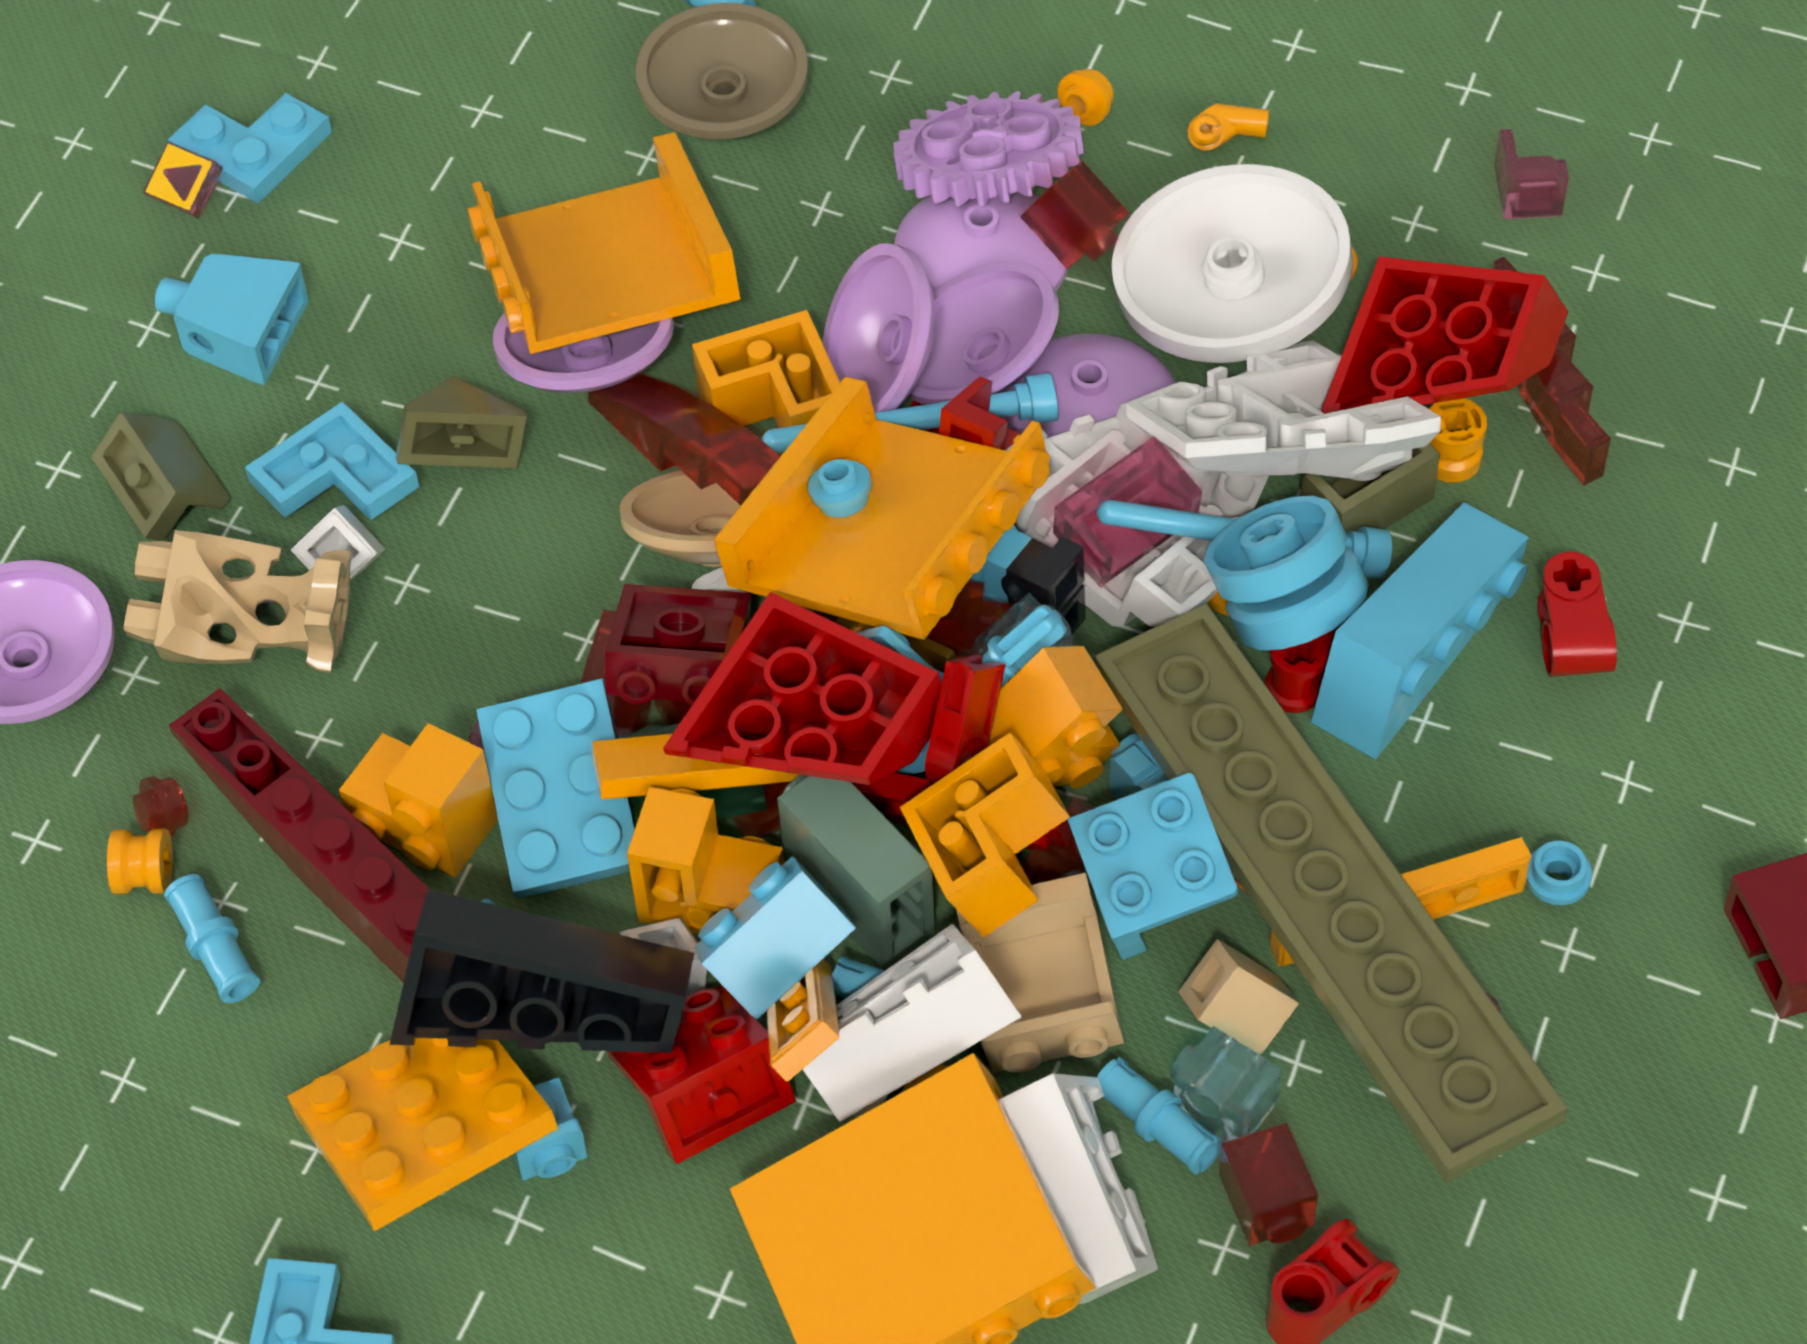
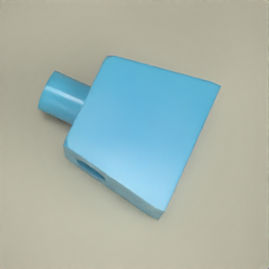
(236, 311)

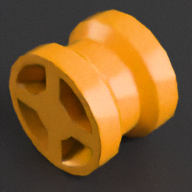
(139, 861)

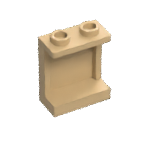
(1054, 975)

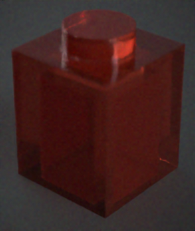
(1076, 216)
(1268, 1185)

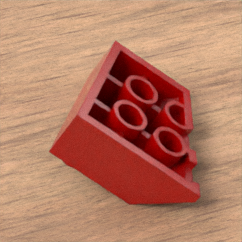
(1445, 334)
(810, 701)

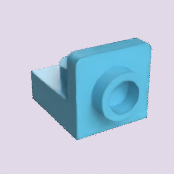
(561, 1148)

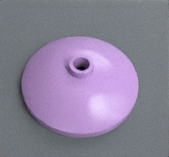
(969, 236)
(882, 324)
(987, 326)
(584, 364)
(1113, 364)
(58, 625)

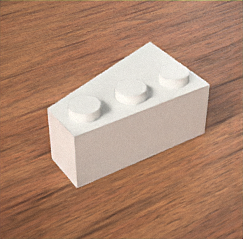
(909, 1023)
(1076, 1173)

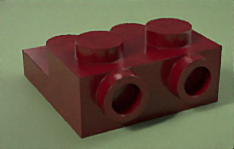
(671, 641)

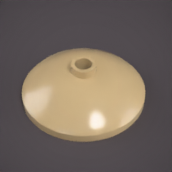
(677, 517)

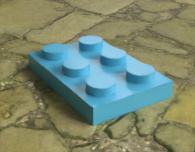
(548, 790)

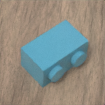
(772, 936)

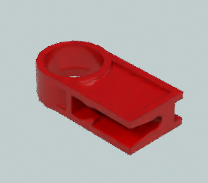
(963, 714)

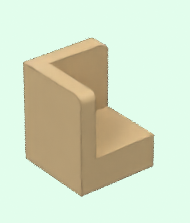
(1238, 997)

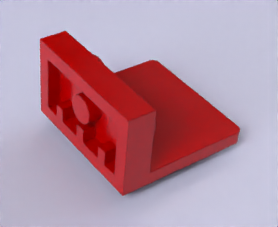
(712, 1078)

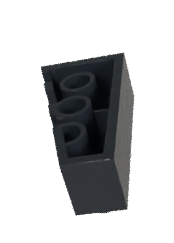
(536, 982)

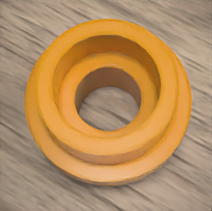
(1087, 94)

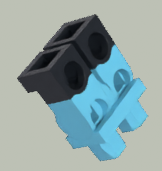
(1027, 566)

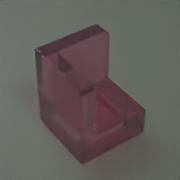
(1529, 184)

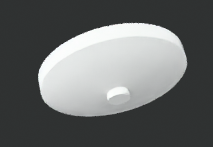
(1232, 263)

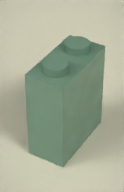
(860, 864)

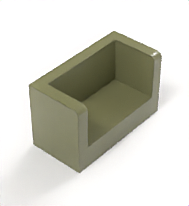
(1380, 500)

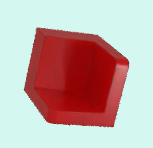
(969, 418)

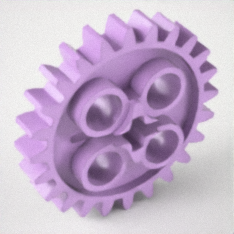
(988, 148)

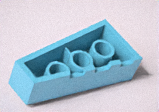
(1416, 628)

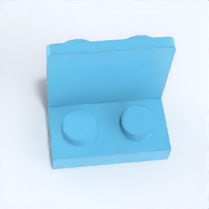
(1152, 859)

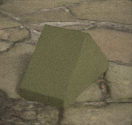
(460, 428)

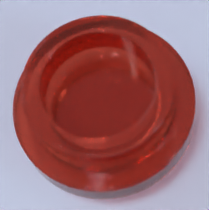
(160, 805)

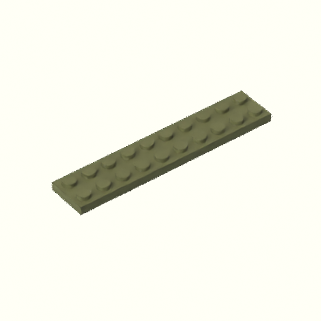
(1333, 896)

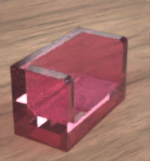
(1142, 477)

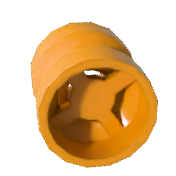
(1459, 439)

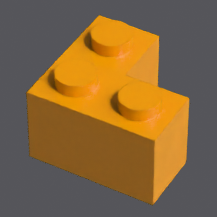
(766, 371)
(1060, 714)
(424, 798)
(976, 825)
(683, 863)

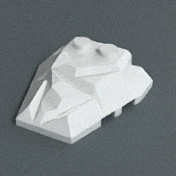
(1274, 421)
(1174, 573)

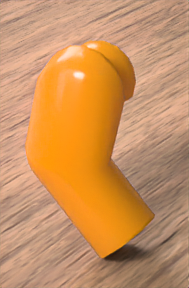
(1223, 122)

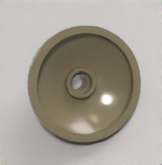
(721, 70)

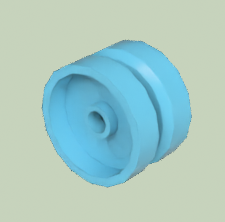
(1286, 573)

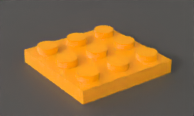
(419, 1120)

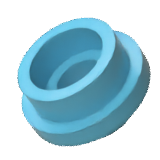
(840, 487)
(1564, 859)

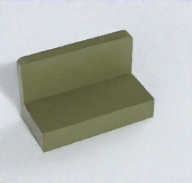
(156, 472)

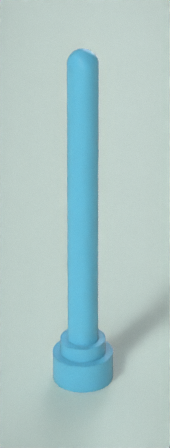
(1029, 400)
(1369, 544)

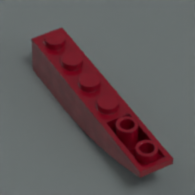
(307, 827)

